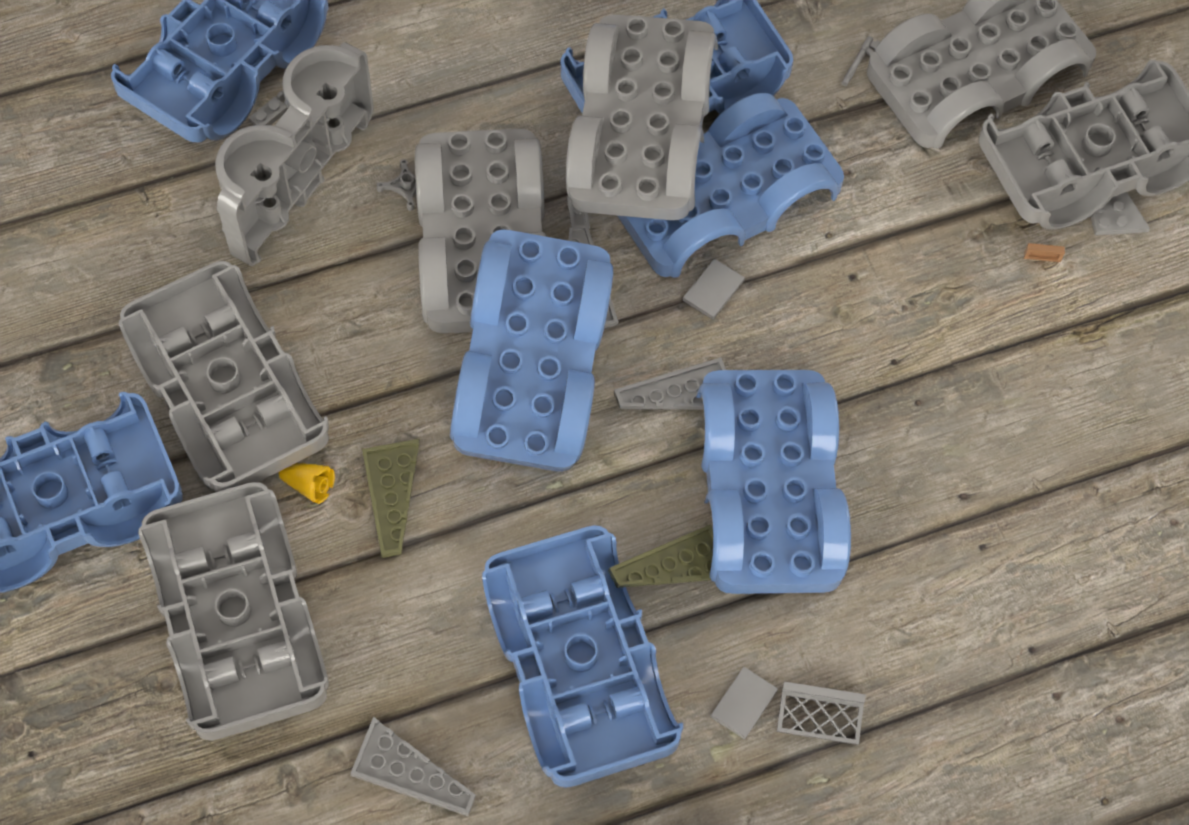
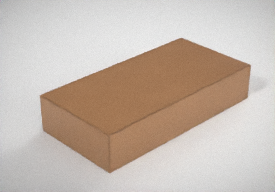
(1044, 252)

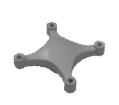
(404, 185)

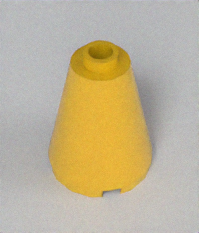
(309, 480)

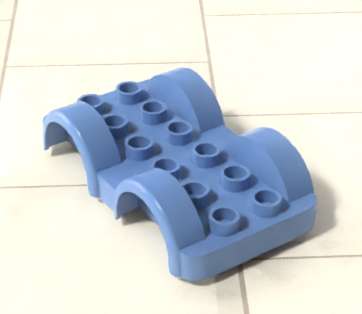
(213, 59)
(747, 61)
(747, 174)
(532, 351)
(774, 482)
(80, 489)
(579, 657)

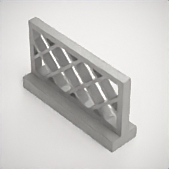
(819, 695)

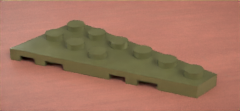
(390, 482)
(674, 562)

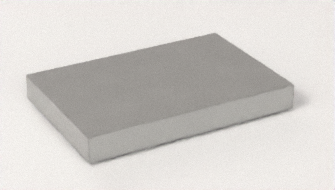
(713, 289)
(744, 703)

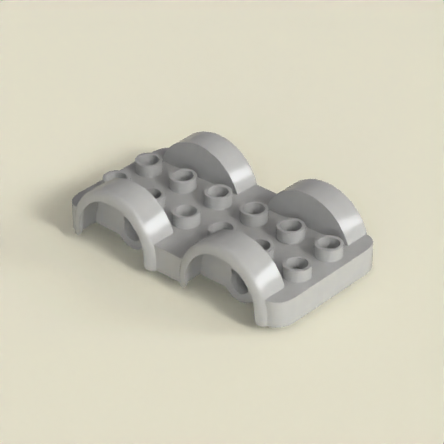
(976, 59)
(640, 117)
(1094, 148)
(280, 166)
(464, 194)
(222, 378)
(234, 611)

